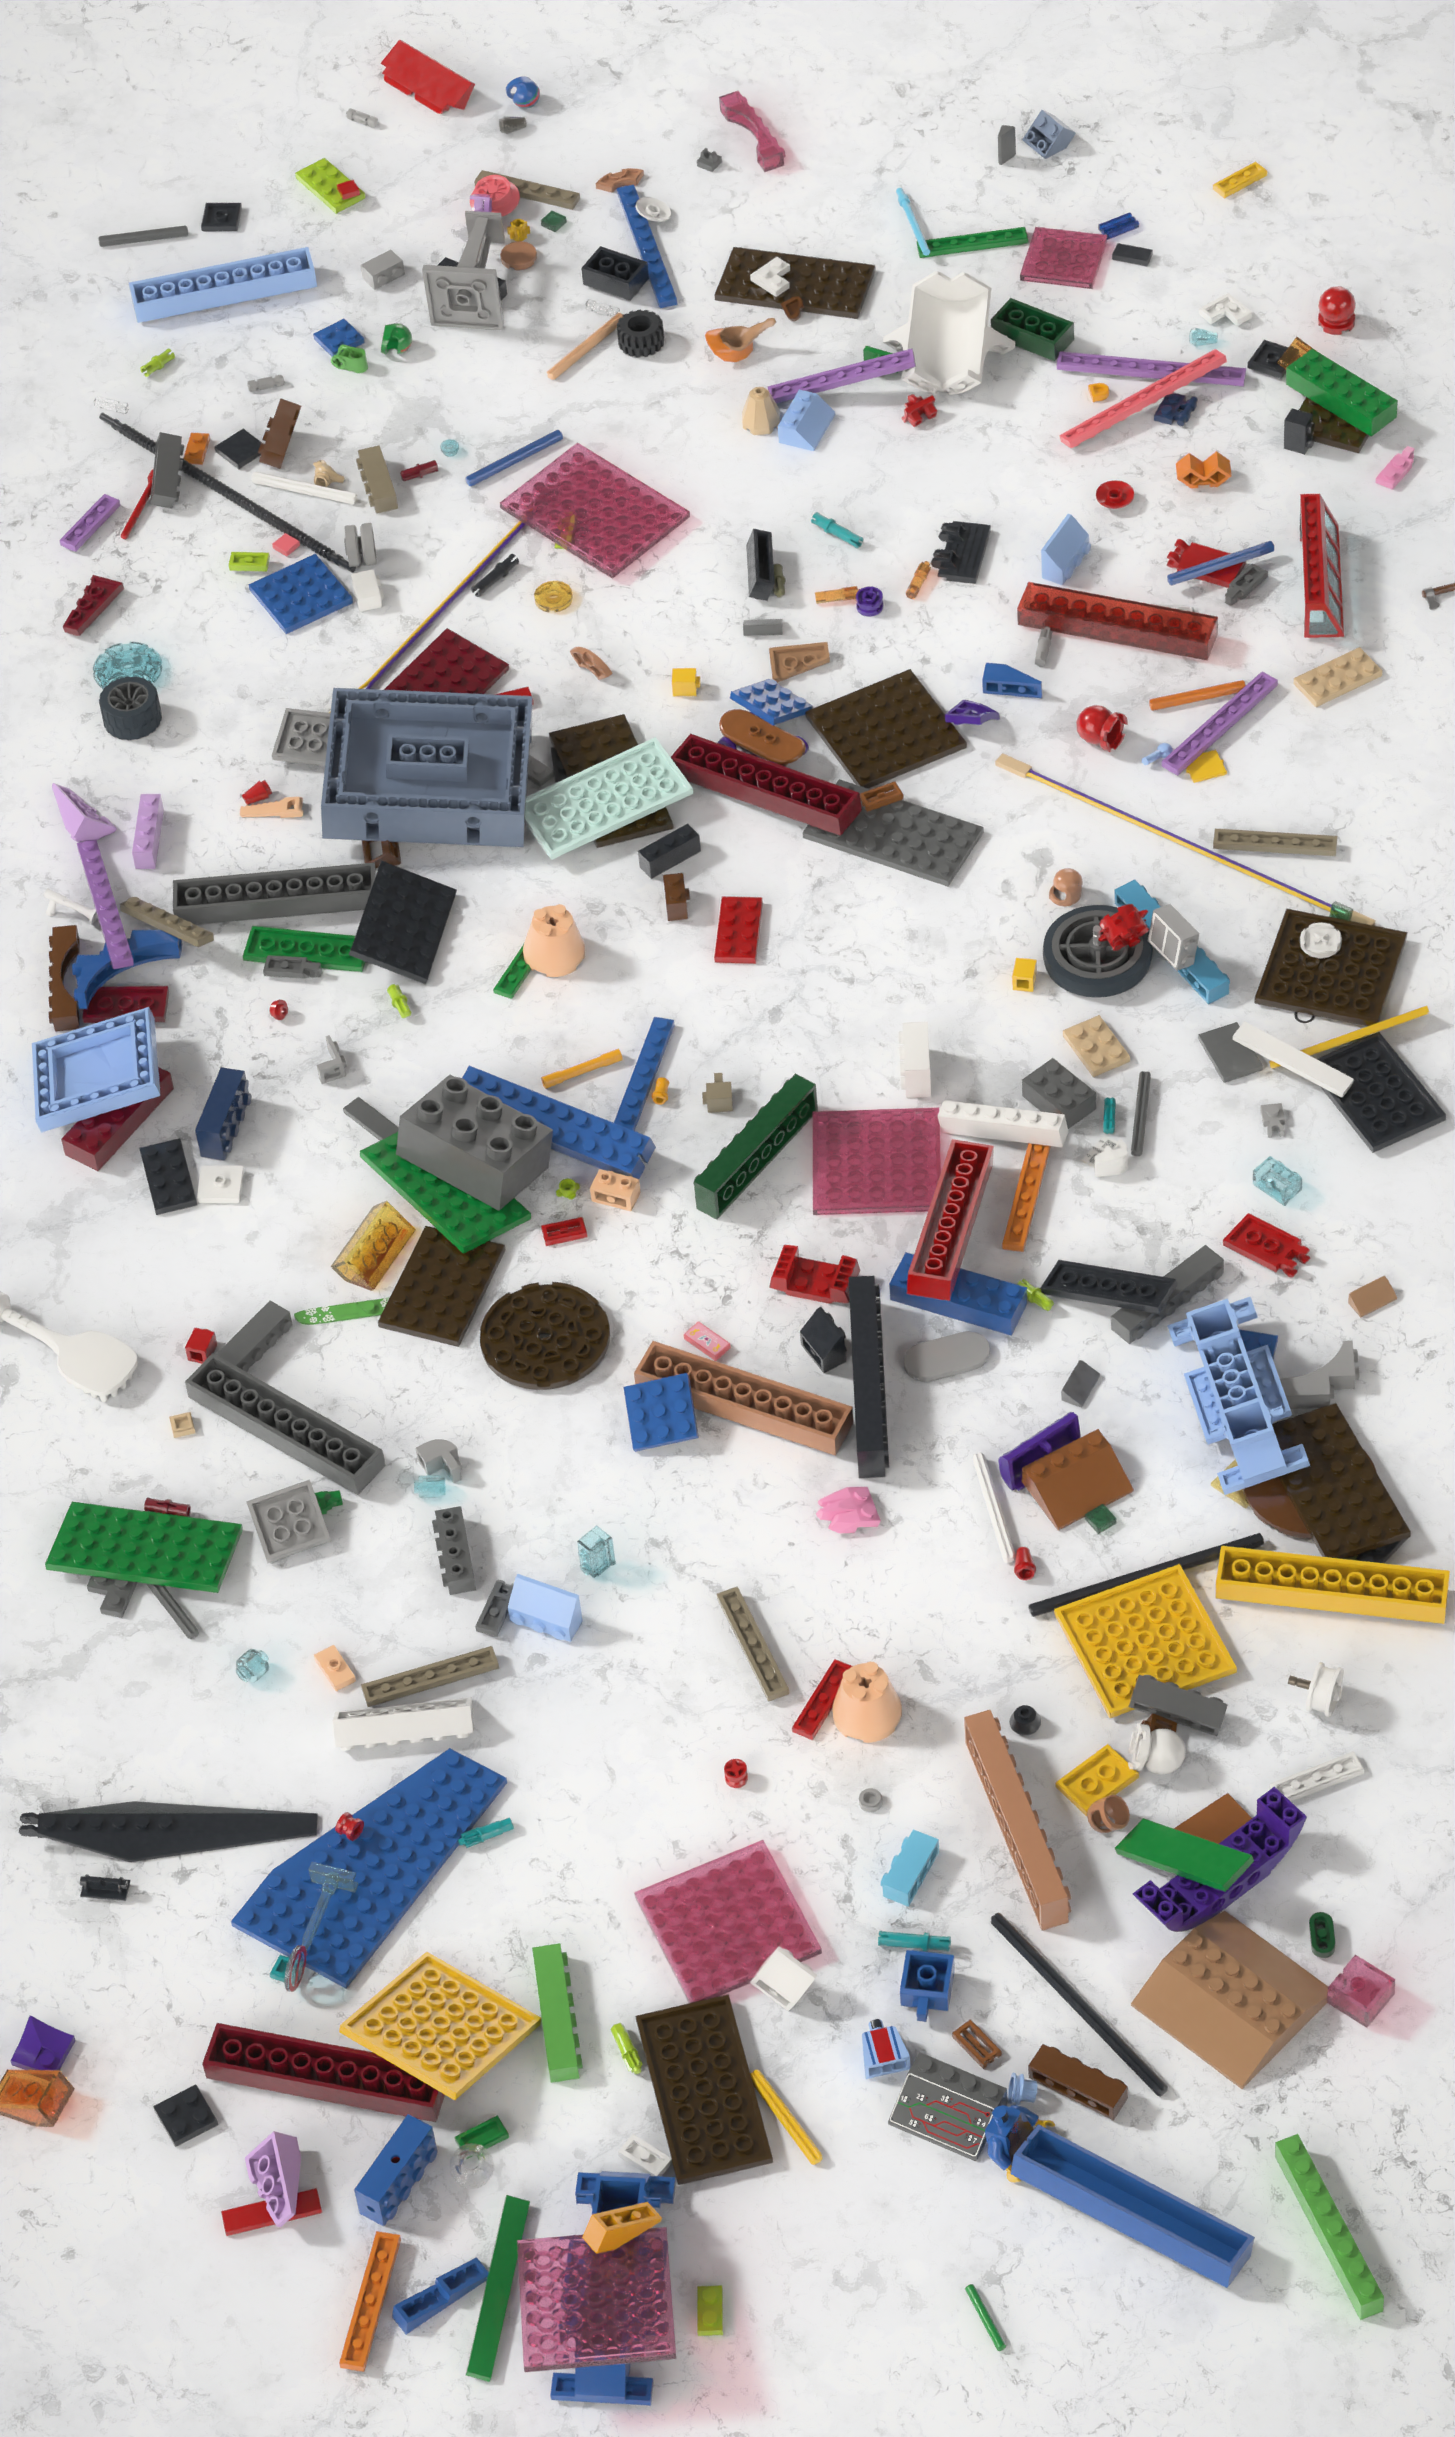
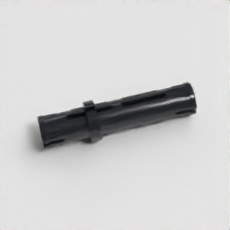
(499, 571)

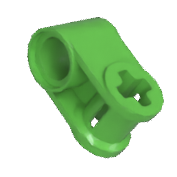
(351, 358)

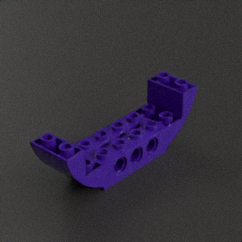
(1267, 1837)

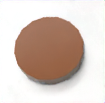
(518, 255)

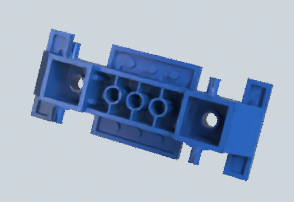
(612, 2382)

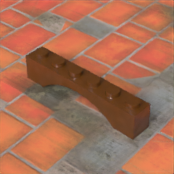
(65, 948)

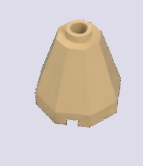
(760, 412)

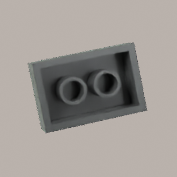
(1059, 1091)

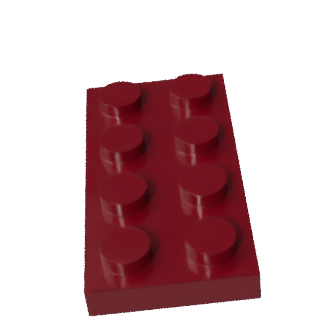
(121, 1000)

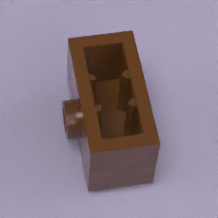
(676, 896)

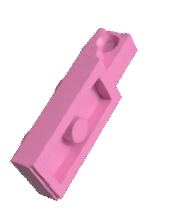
(1396, 468)

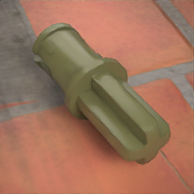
(779, 580)

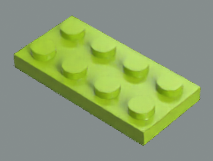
(322, 181)

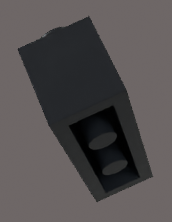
(669, 851)

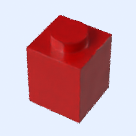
(200, 1345)

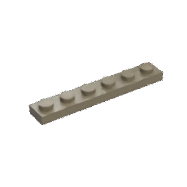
(540, 192)
(1275, 842)
(166, 922)
(752, 1643)
(429, 1676)

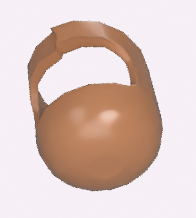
(1069, 882)
(1108, 1806)

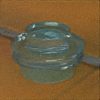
(449, 447)

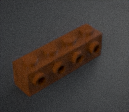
(1078, 2081)

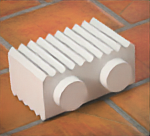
(366, 590)

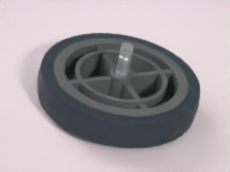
(1088, 966)

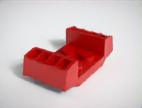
(813, 1278)

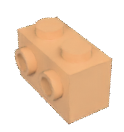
(615, 1190)

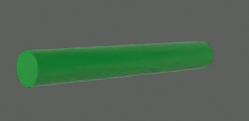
(985, 2317)

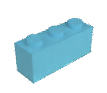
(910, 1867)

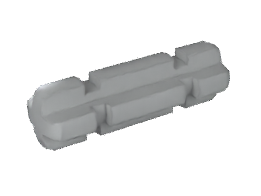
(362, 118)
(265, 383)

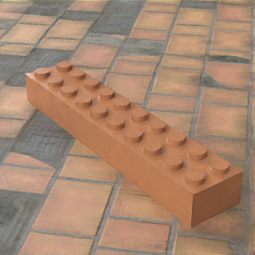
(752, 1398)
(1017, 1819)

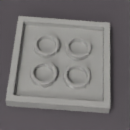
(302, 737)
(288, 1521)

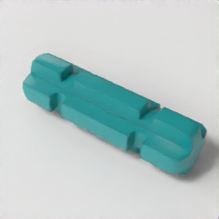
(1109, 1115)

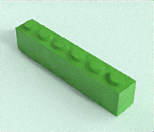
(555, 2012)

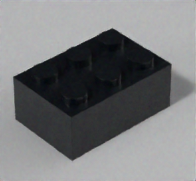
(615, 273)

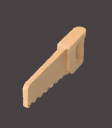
(275, 809)

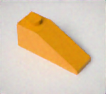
(618, 2226)

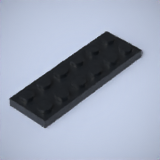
(1109, 1286)

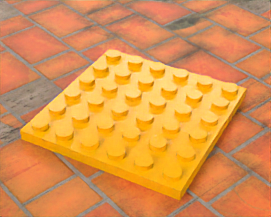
(1143, 1630)
(440, 2025)

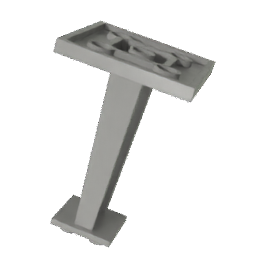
(468, 293)

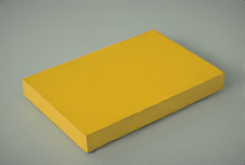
(1096, 1778)

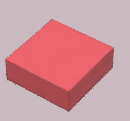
(286, 544)

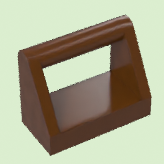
(390, 852)

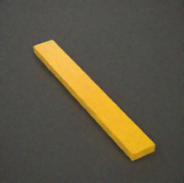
(1361, 1032)

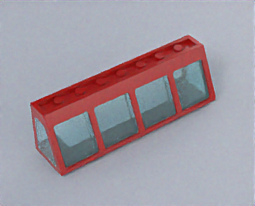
(1320, 569)

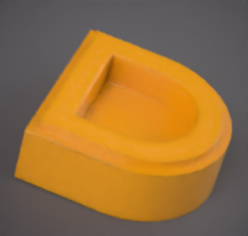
(1098, 391)

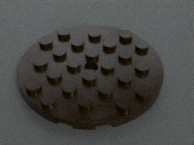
(514, 1327)

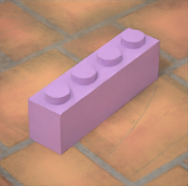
(147, 831)

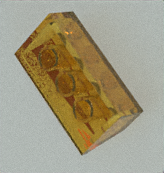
(373, 1247)

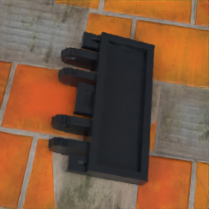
(963, 551)

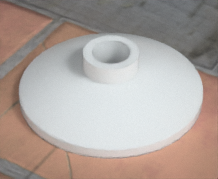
(653, 209)

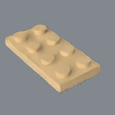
(1337, 677)

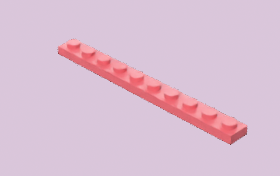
(1143, 398)

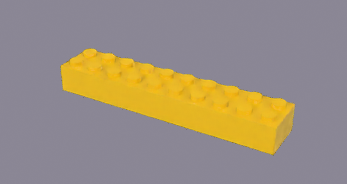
(1332, 1584)

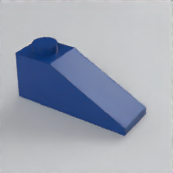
(1005, 680)

